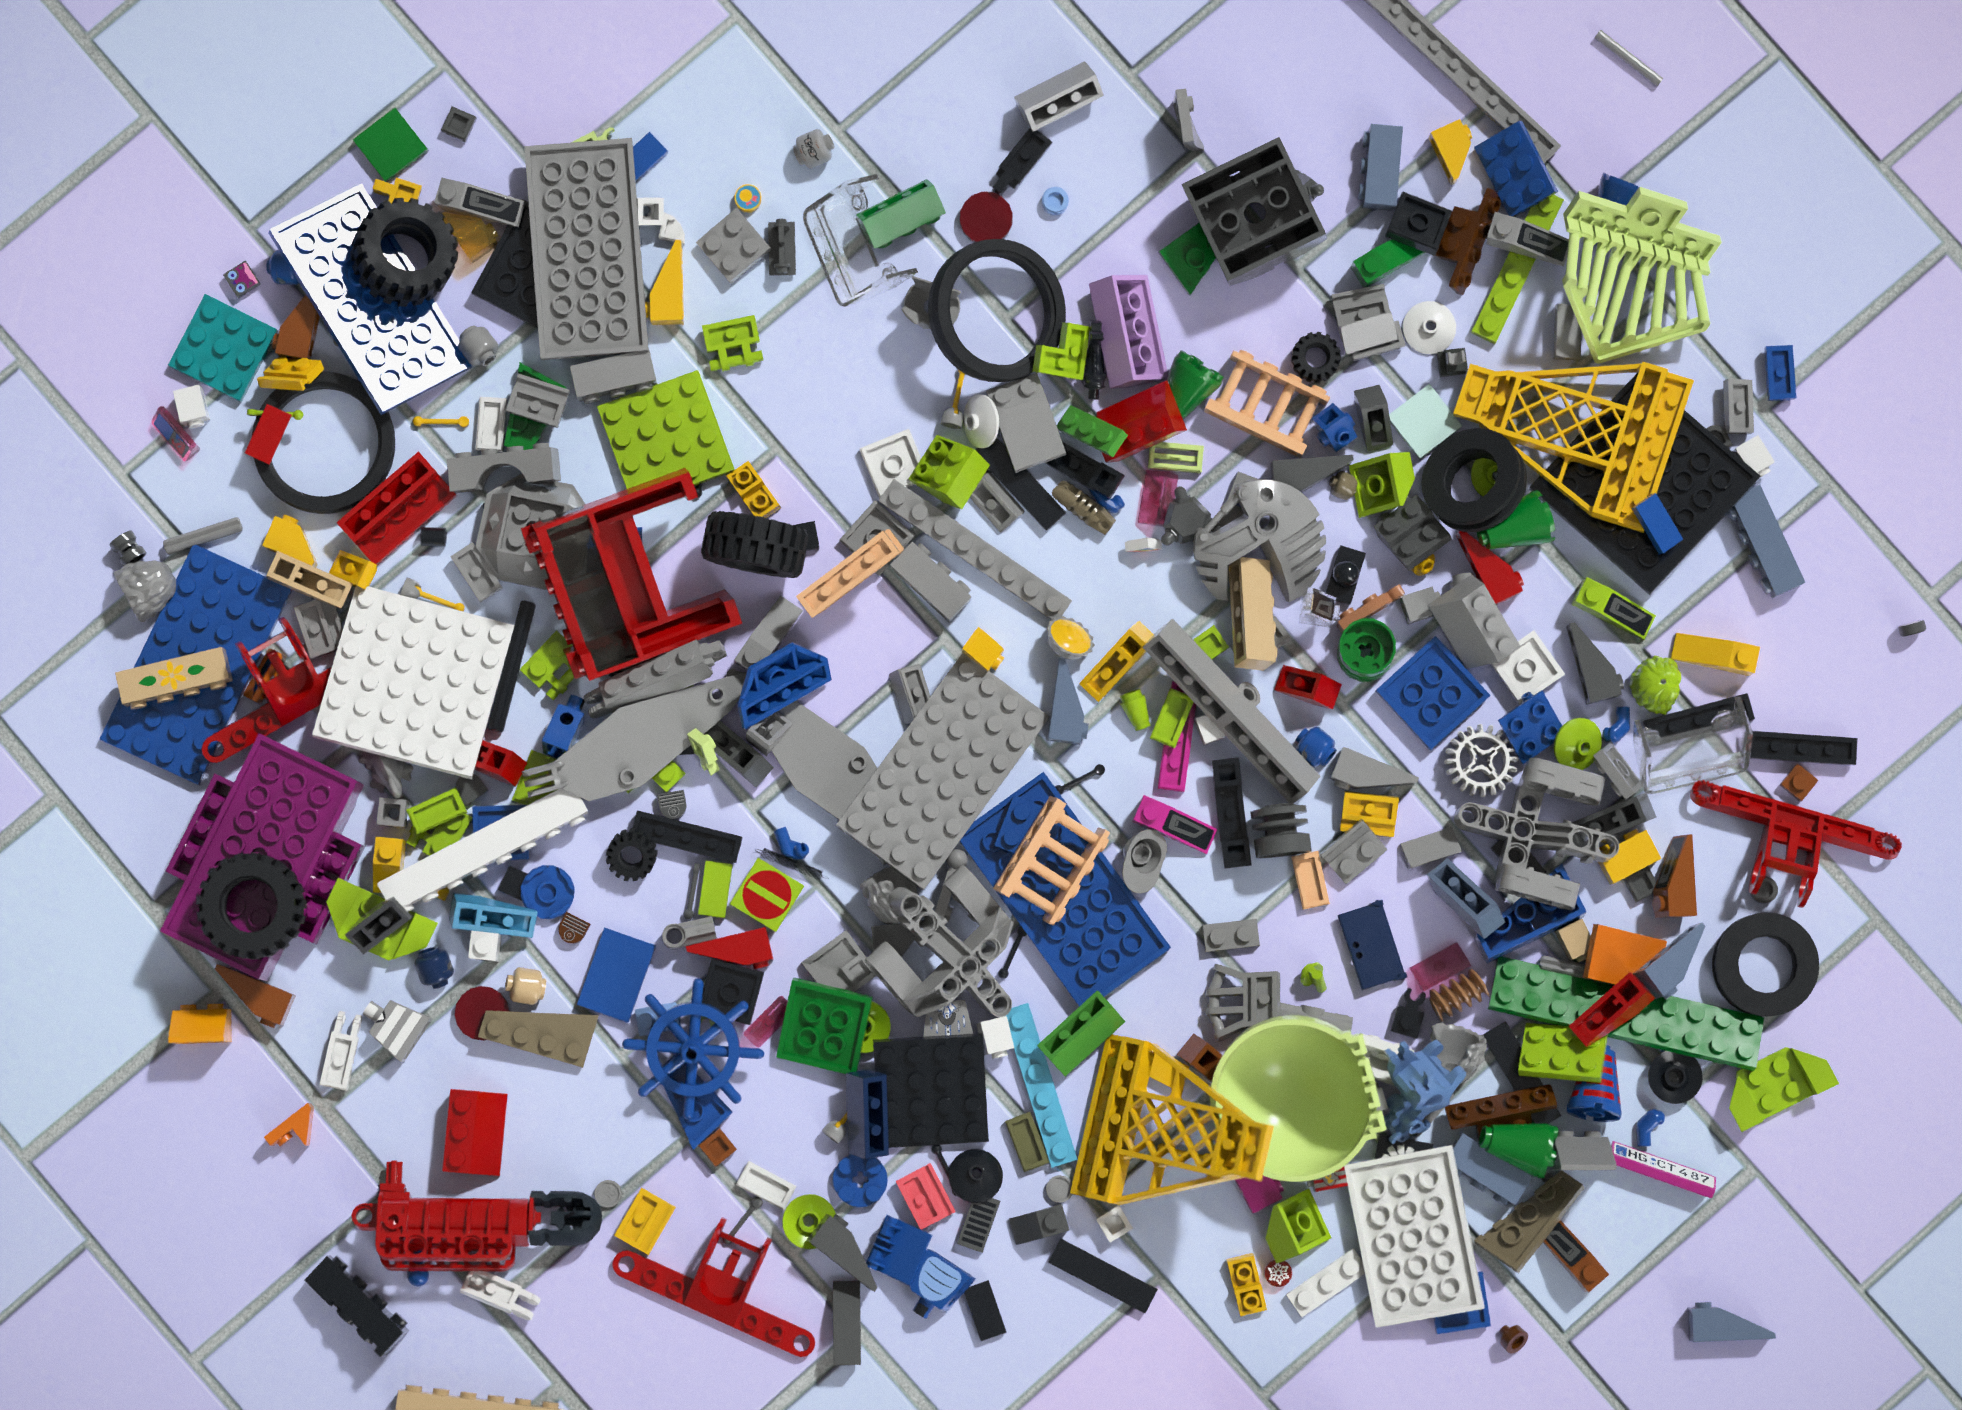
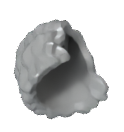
(146, 587)
(878, 890)
(1460, 1048)

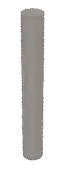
(1628, 57)

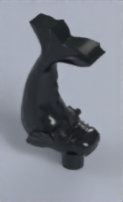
(1094, 370)

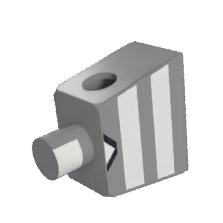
(396, 1027)

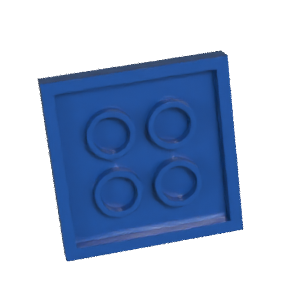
(1432, 693)

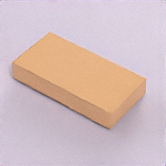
(1310, 880)

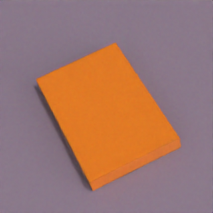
(1617, 952)

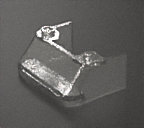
(844, 248)
(1694, 754)

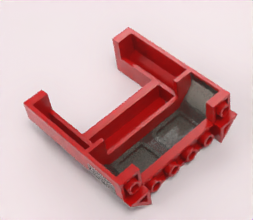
(608, 585)

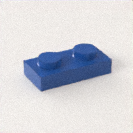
(1780, 372)

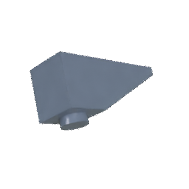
(1067, 714)
(1670, 965)
(1717, 1324)

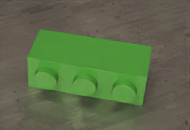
(1081, 1033)

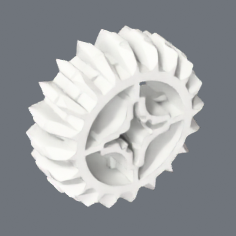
(1473, 750)

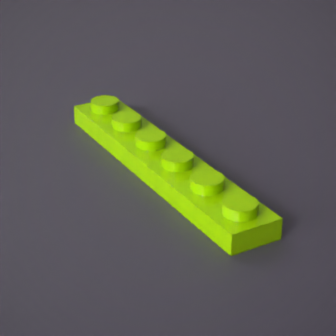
(1512, 276)

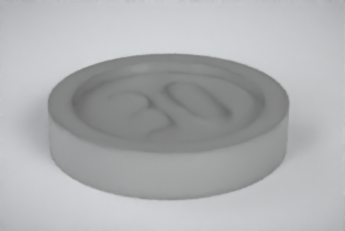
(1059, 1189)
(608, 1193)

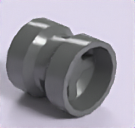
(127, 548)

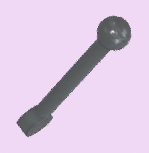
(688, 913)
(756, 1203)

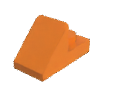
(299, 1122)

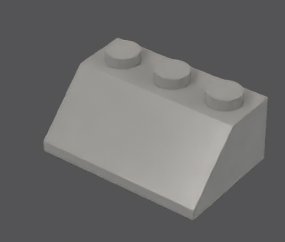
(1473, 624)

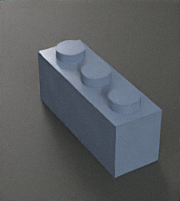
(1381, 167)
(1466, 898)
(1489, 1171)

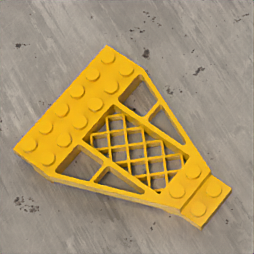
(1642, 438)
(1116, 1118)

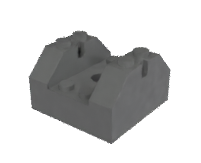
(1265, 179)

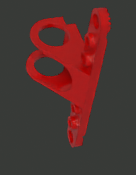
(287, 695)
(1795, 828)
(718, 1292)

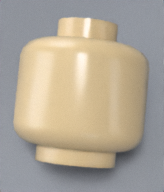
(525, 986)

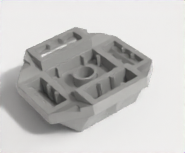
(509, 510)

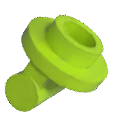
(1313, 975)

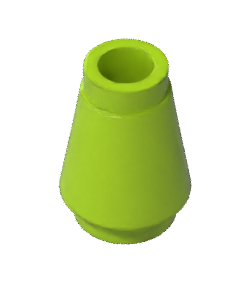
(1136, 709)

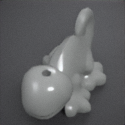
(386, 772)

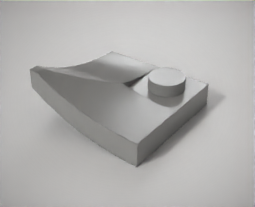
(1183, 106)
(839, 964)

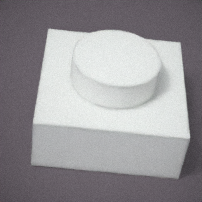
(1114, 1223)

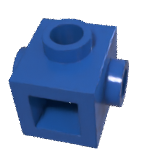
(1337, 432)

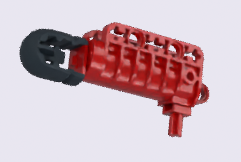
(469, 1226)

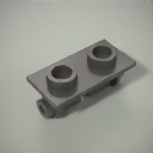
(782, 242)

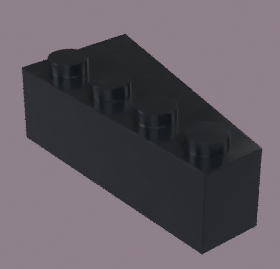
(357, 1304)

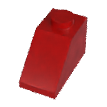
(1308, 686)

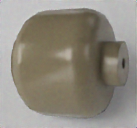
(1343, 485)

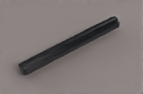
(512, 666)

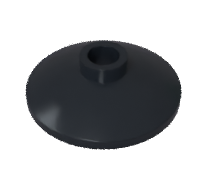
(1688, 1073)
(971, 1188)

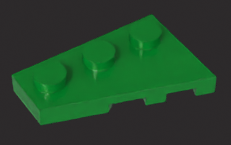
(1189, 257)
(523, 430)

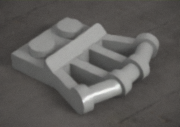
(1259, 995)

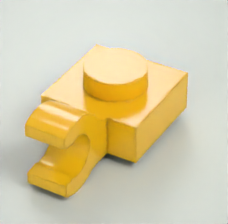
(400, 189)

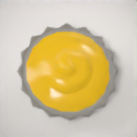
(1069, 638)

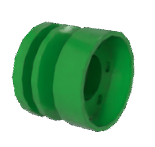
(1362, 635)

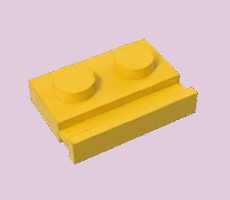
(290, 373)
(1376, 810)
(645, 1221)

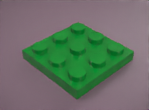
(824, 1026)

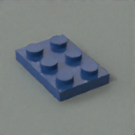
(1516, 169)

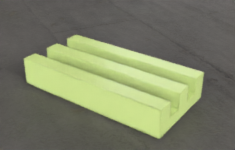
(1173, 467)

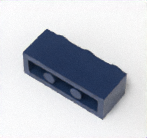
(867, 1114)

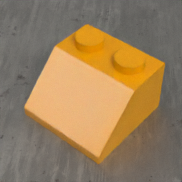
(200, 1026)

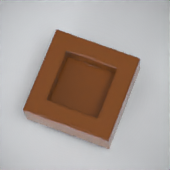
(1798, 782)
(718, 1147)

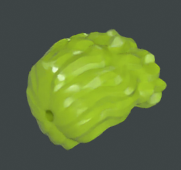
(1647, 686)

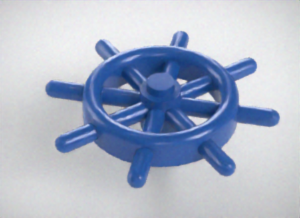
(693, 1049)

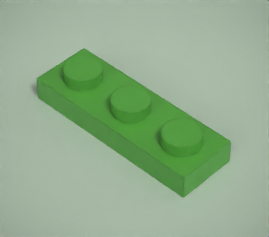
(1091, 431)

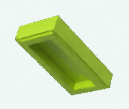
(1172, 718)
(436, 811)
(715, 889)

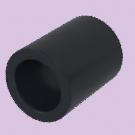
(433, 536)

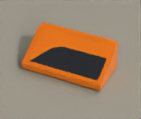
(268, 672)

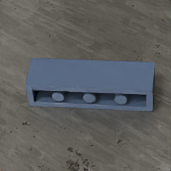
(1766, 543)

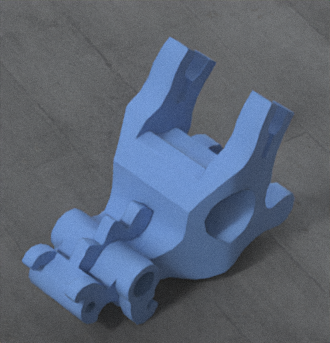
(1423, 1088)

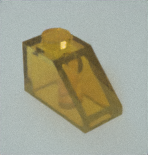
(472, 235)

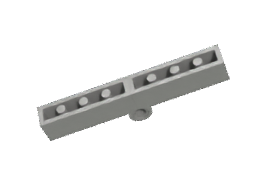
(1232, 711)

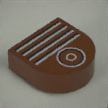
(573, 928)

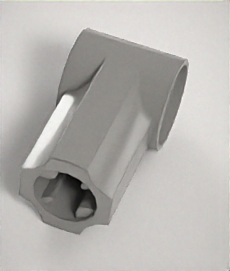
(692, 932)

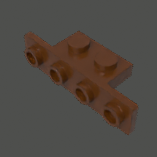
(1466, 237)
(1501, 1109)

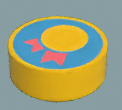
(747, 198)

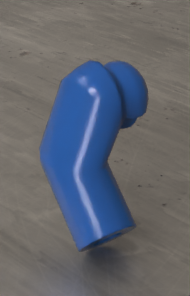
(1112, 504)
(1621, 726)
(789, 847)
(1646, 1124)

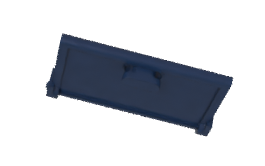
(1376, 945)

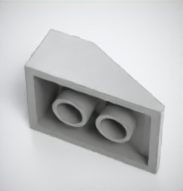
(1026, 422)
(1583, 1153)

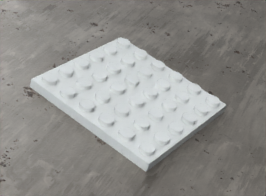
(413, 681)

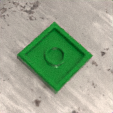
(390, 145)

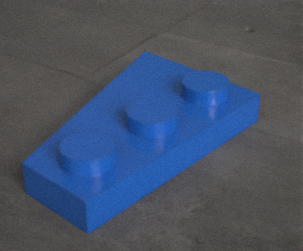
(708, 1110)

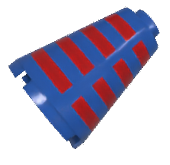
(1598, 1099)

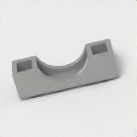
(471, 472)

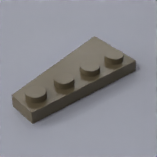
(546, 1034)
(1530, 1223)

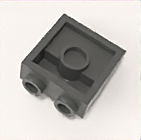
(1411, 532)

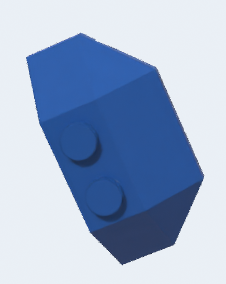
(780, 681)

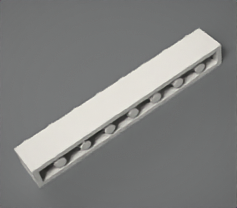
(484, 847)

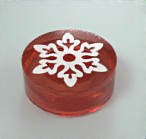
(1278, 1274)

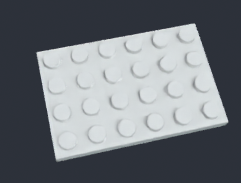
(1414, 1236)

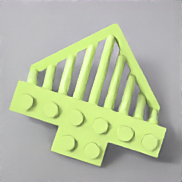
(1643, 230)

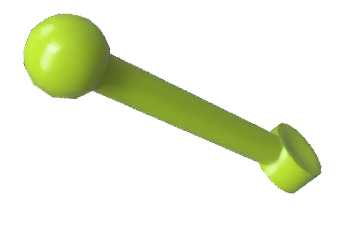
(298, 414)

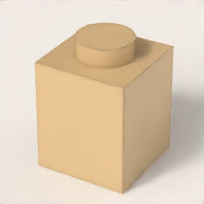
(1574, 940)

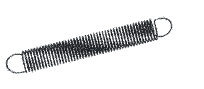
(795, 862)

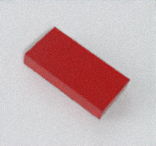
(268, 434)

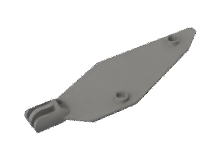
(636, 741)
(821, 760)

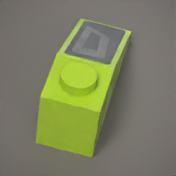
(1613, 608)

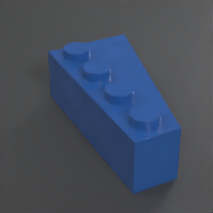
(1526, 923)

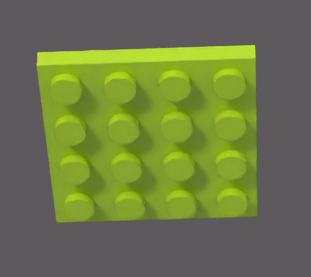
(665, 432)

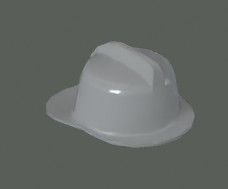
(1143, 860)

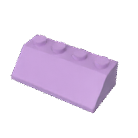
(1130, 330)

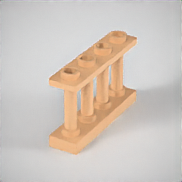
(1245, 420)
(850, 572)
(1025, 859)

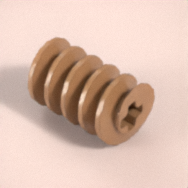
(1457, 994)

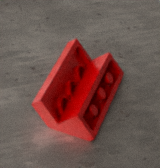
(396, 509)

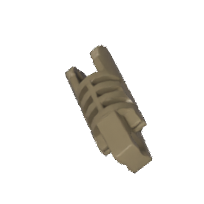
(1083, 507)

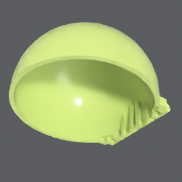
(1308, 1086)

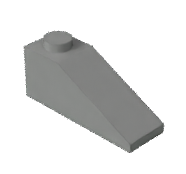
(769, 633)

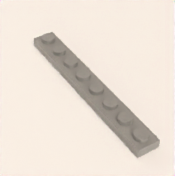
(974, 550)

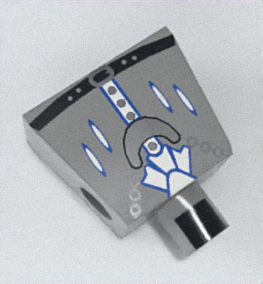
(948, 1020)

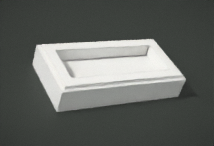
(491, 423)
(766, 1185)

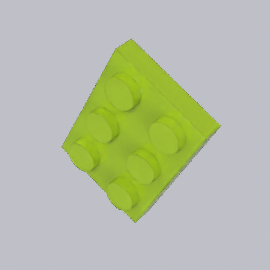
(1560, 1054)

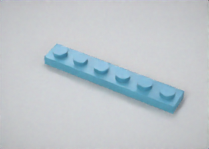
(1040, 1087)

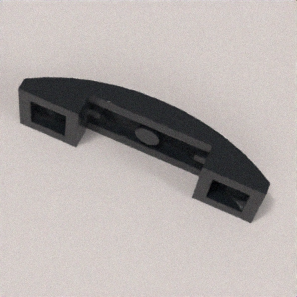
(1087, 471)
(1231, 813)

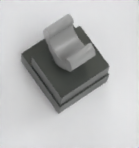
(1452, 362)

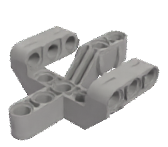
(1540, 778)
(927, 996)

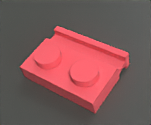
(925, 1196)

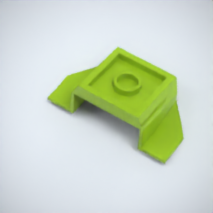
(351, 902)
(1778, 1084)

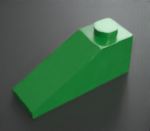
(1383, 261)

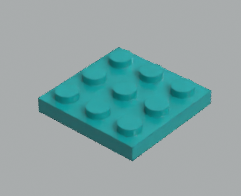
(223, 348)

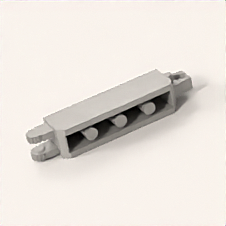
(656, 677)

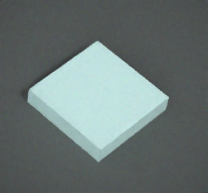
(1424, 421)

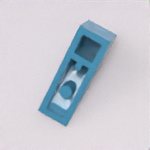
(491, 916)

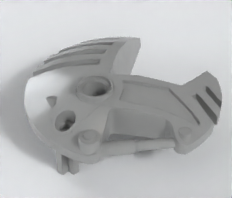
(1288, 540)

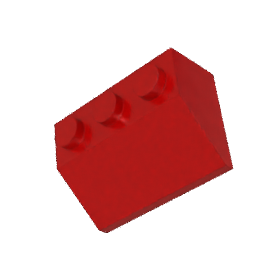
(1145, 418)
(475, 1132)

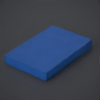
(616, 975)

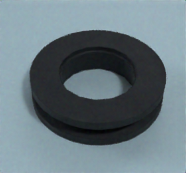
(1500, 499)
(1804, 962)

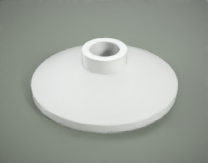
(1420, 337)
(980, 421)

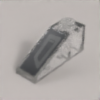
(1318, 608)

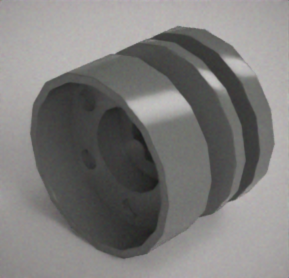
(1281, 831)

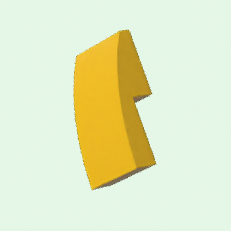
(753, 491)
(1246, 1284)

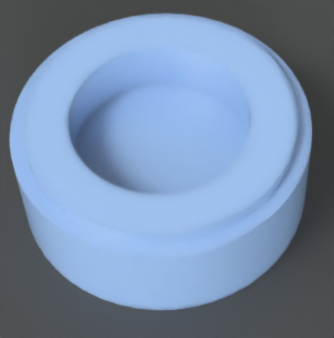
(1055, 200)

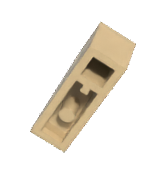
(308, 580)

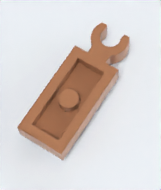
(1370, 606)

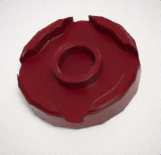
(986, 217)
(472, 1007)

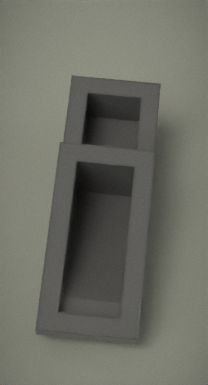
(846, 1323)

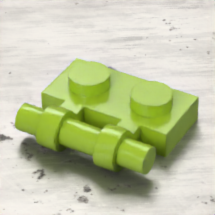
(732, 334)
(546, 662)
(442, 835)

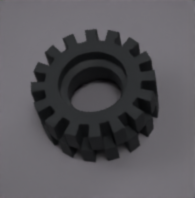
(1315, 373)
(637, 840)

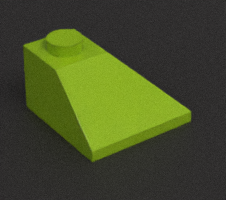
(1382, 482)
(1295, 1227)

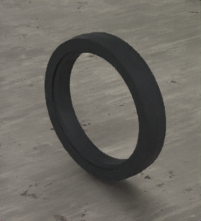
(940, 315)
(377, 474)

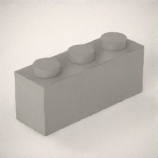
(1059, 96)
(613, 376)
(931, 581)

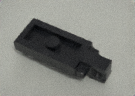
(1021, 160)

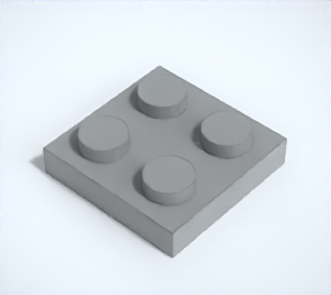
(733, 245)
(1612, 763)

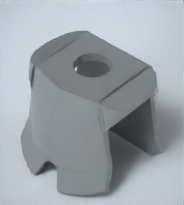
(917, 296)

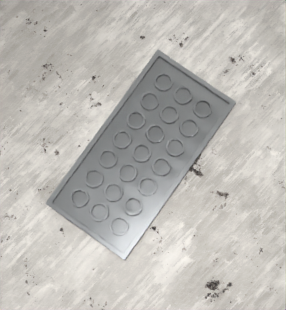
(586, 249)
(942, 771)

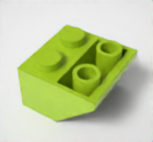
(949, 471)

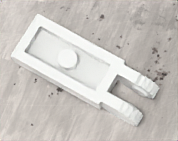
(341, 1054)
(498, 1293)

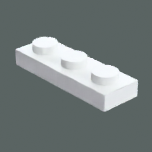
(1326, 1282)

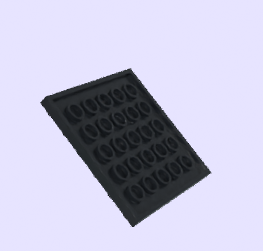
(1696, 489)

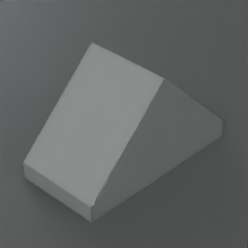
(768, 732)

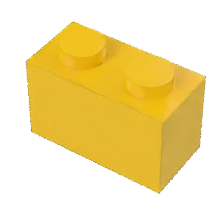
(1633, 855)

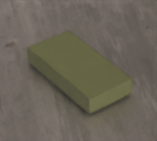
(1027, 1141)

